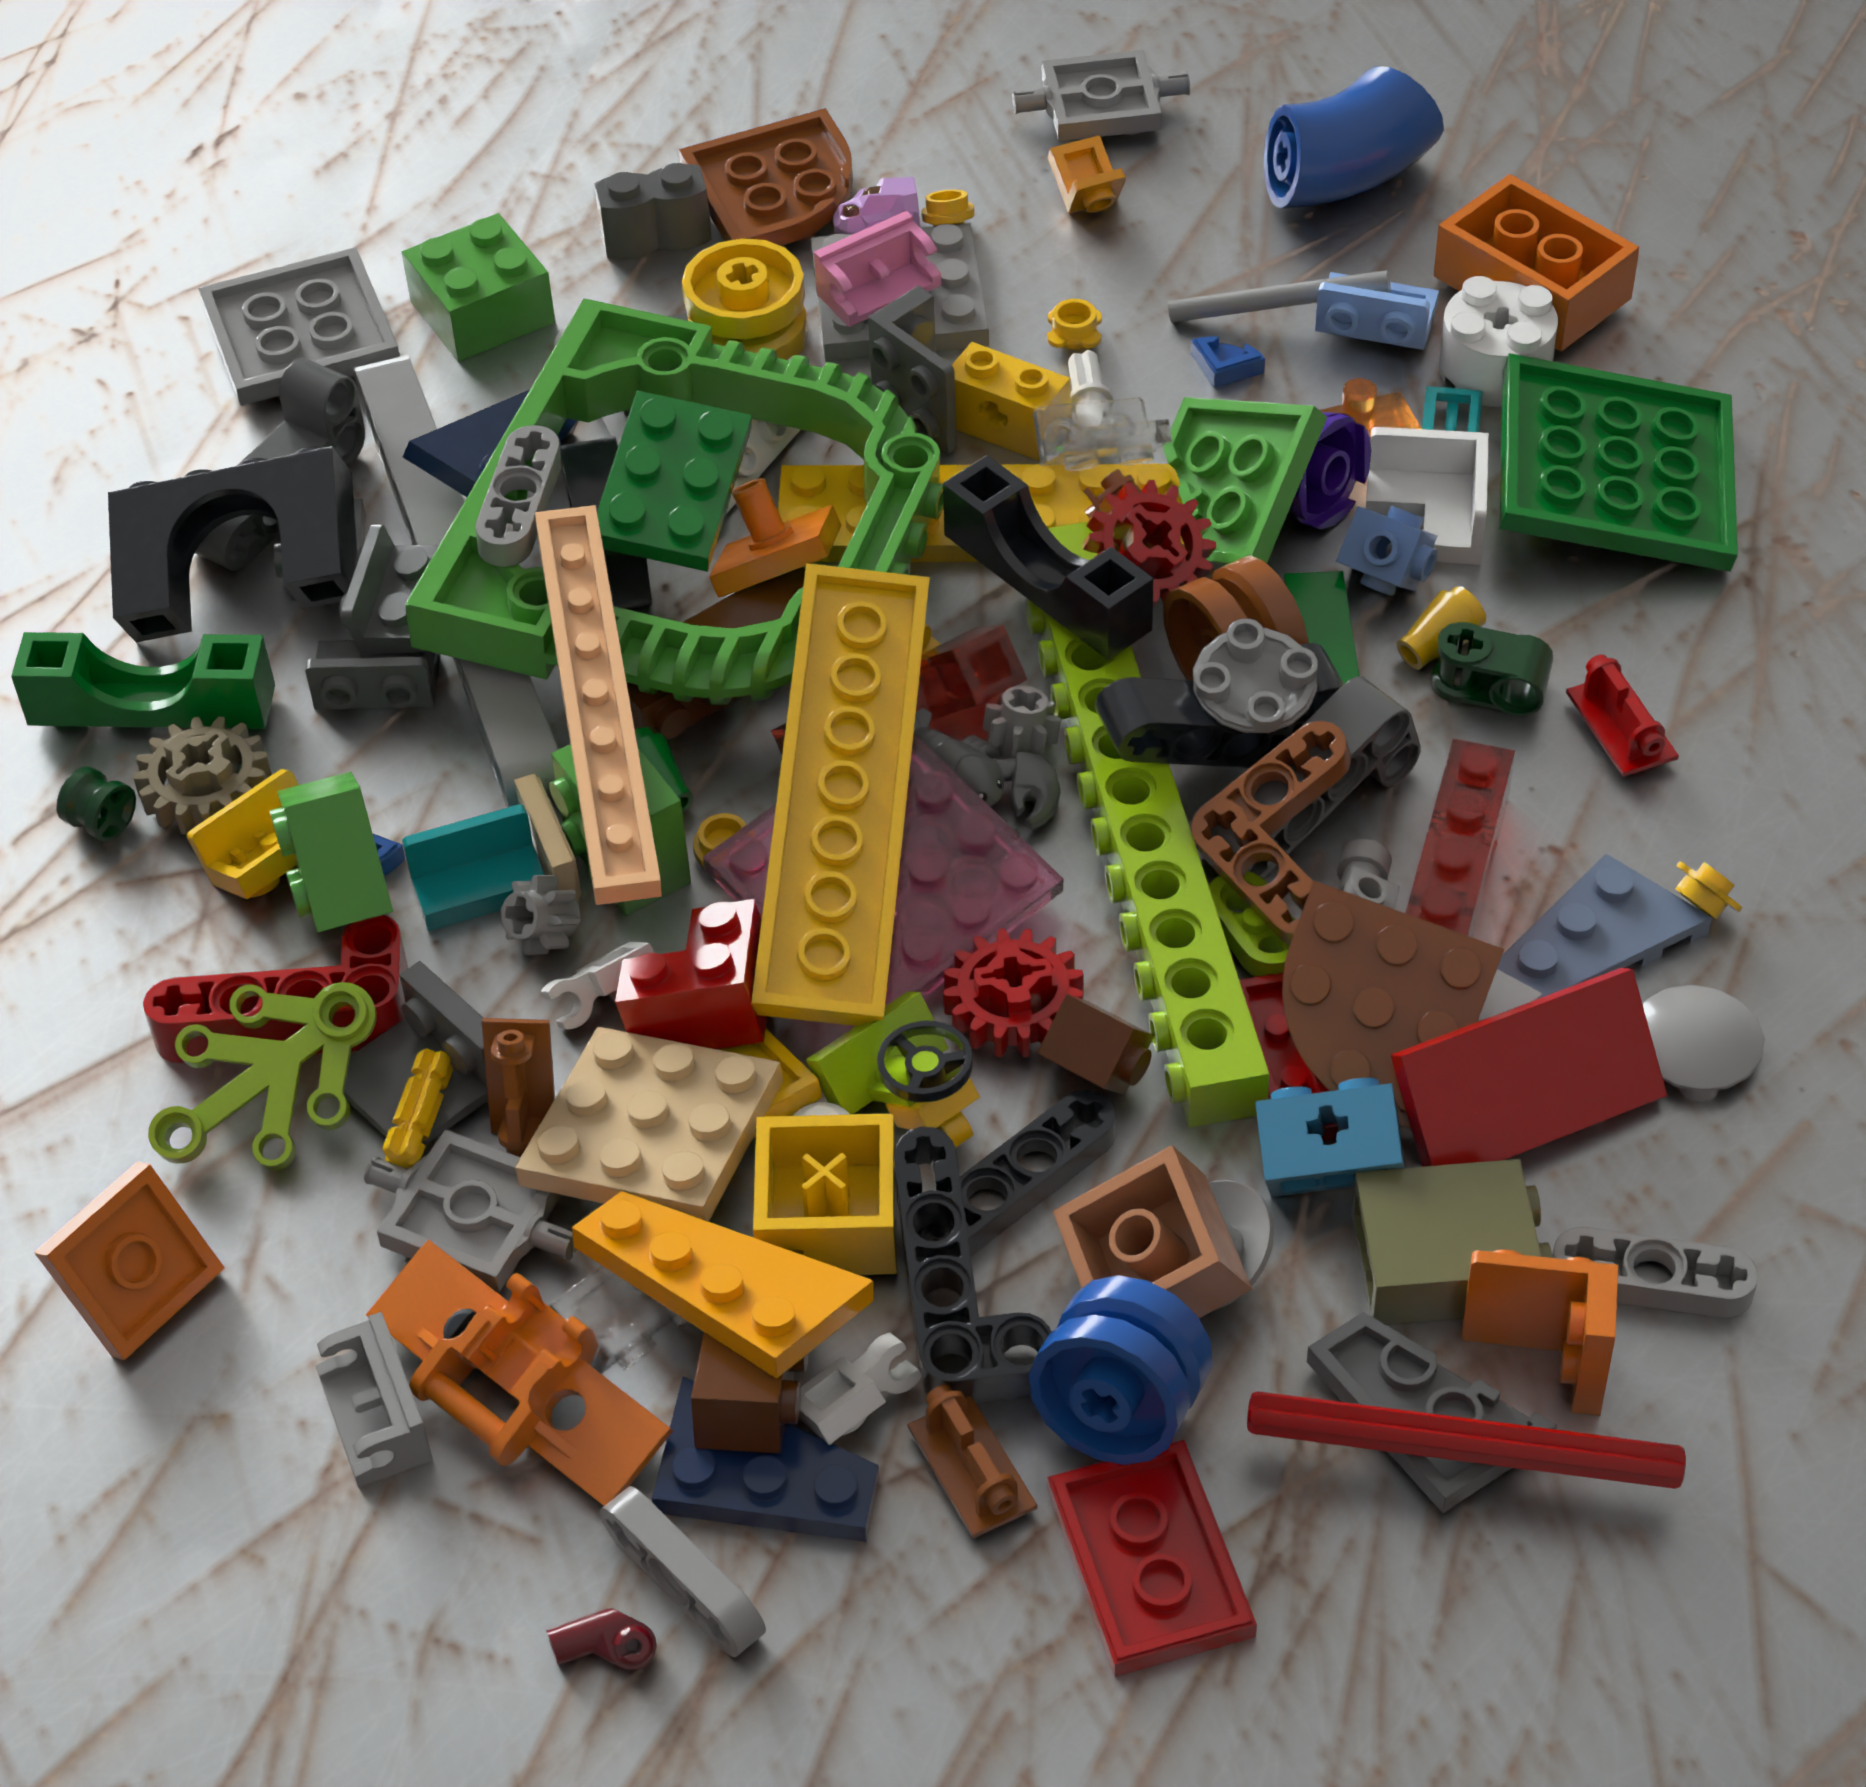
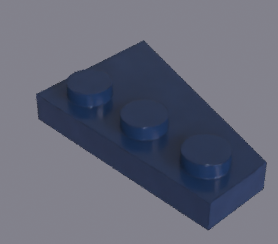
(463, 448)
(800, 1490)

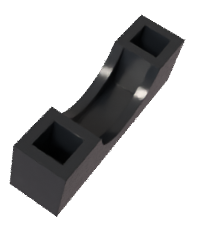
(996, 522)

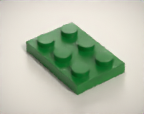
(672, 480)

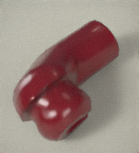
(607, 1635)

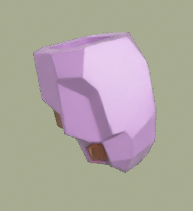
(877, 204)

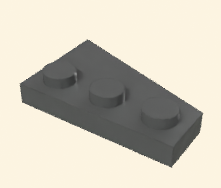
(1383, 1368)

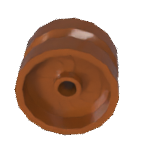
(1236, 591)

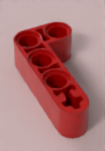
(369, 958)

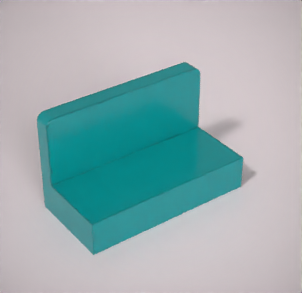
(470, 865)

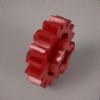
(1162, 522)
(1009, 990)

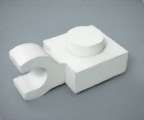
(592, 980)
(848, 1392)

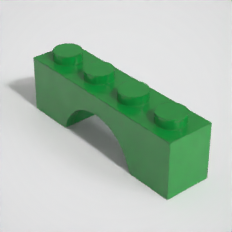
(74, 683)

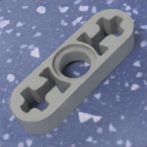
(513, 475)
(1677, 1255)
(682, 1571)

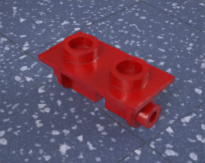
(1620, 718)

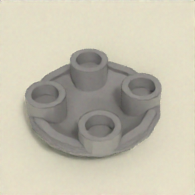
(1255, 679)
(1703, 1039)

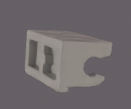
(372, 1402)

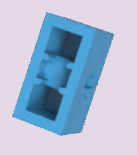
(1293, 1129)

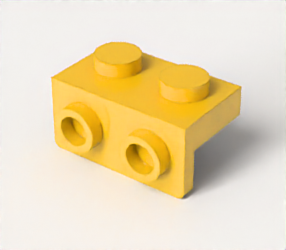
(240, 842)

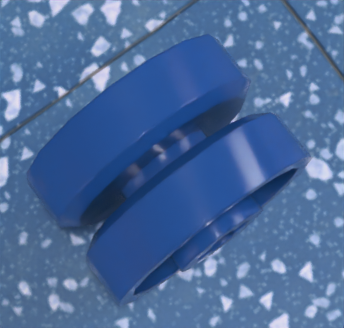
(1121, 1370)

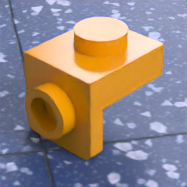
(1085, 175)

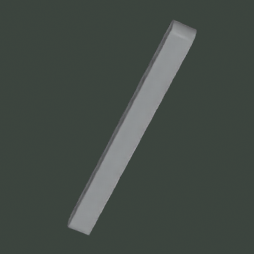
(500, 699)

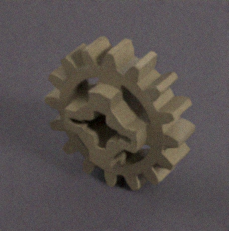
(199, 771)

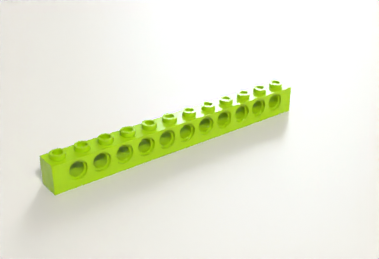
(1160, 881)

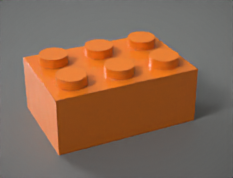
(1536, 240)

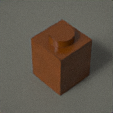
(1097, 1045)

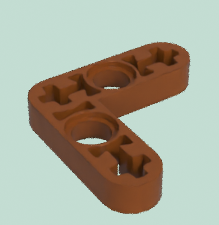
(1256, 822)

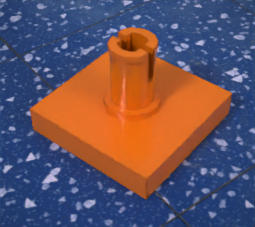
(772, 545)
(130, 1260)

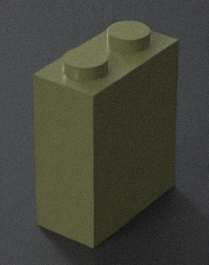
(1423, 1225)

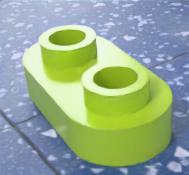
(1246, 933)

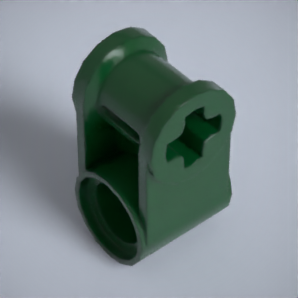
(1498, 671)

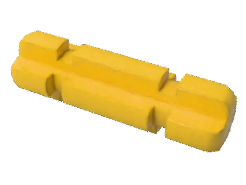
(417, 1108)

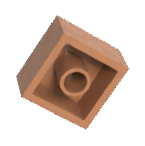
(1158, 1228)

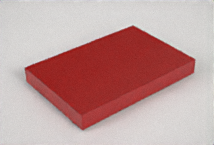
(1151, 1560)

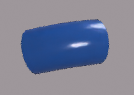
(1349, 140)

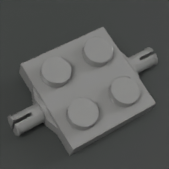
(1101, 95)
(468, 1206)

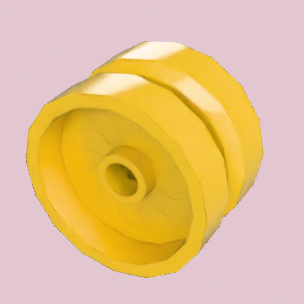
(748, 295)

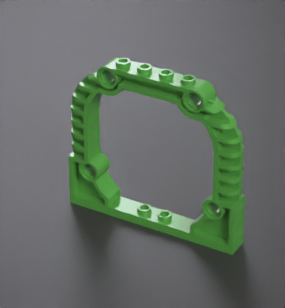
(593, 372)

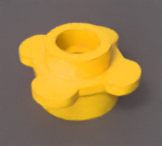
(1074, 325)
(1706, 889)

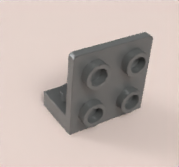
(907, 364)
(435, 1021)

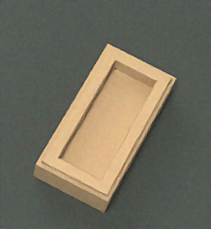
(547, 834)

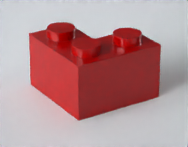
(702, 991)

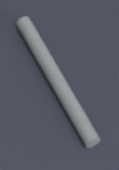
(1269, 297)

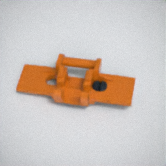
(532, 1354)

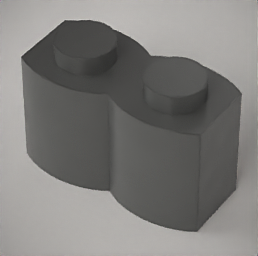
(653, 211)

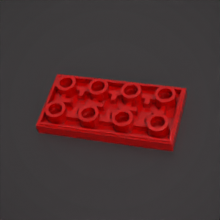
(1530, 1073)

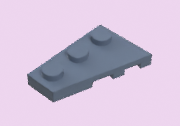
(1601, 926)

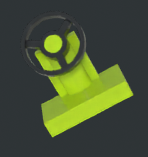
(893, 1059)

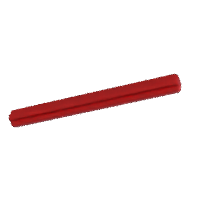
(1467, 1439)

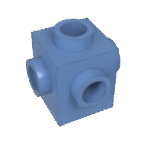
(1389, 549)

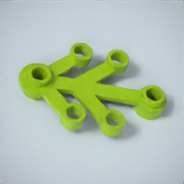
(273, 1066)

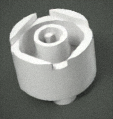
(1489, 323)

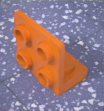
(1549, 1307)

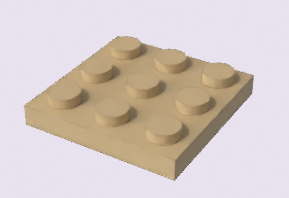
(650, 1122)

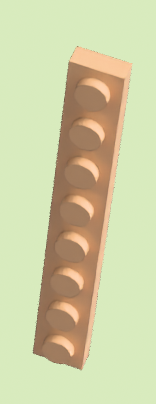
(597, 707)

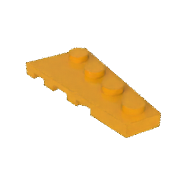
(727, 1284)

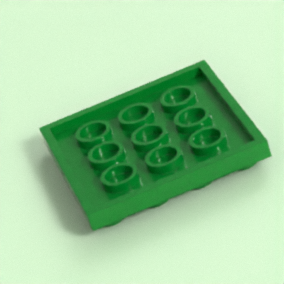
(1618, 462)

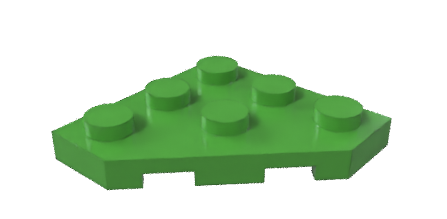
(1242, 468)

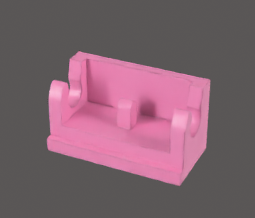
(875, 268)

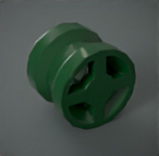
(95, 803)

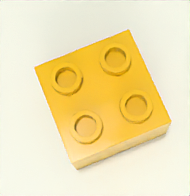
(828, 1189)

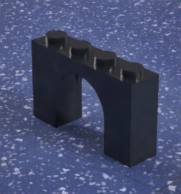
(163, 523)

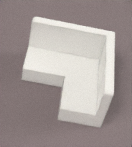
(1436, 478)

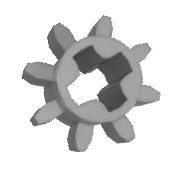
(1021, 722)
(540, 914)

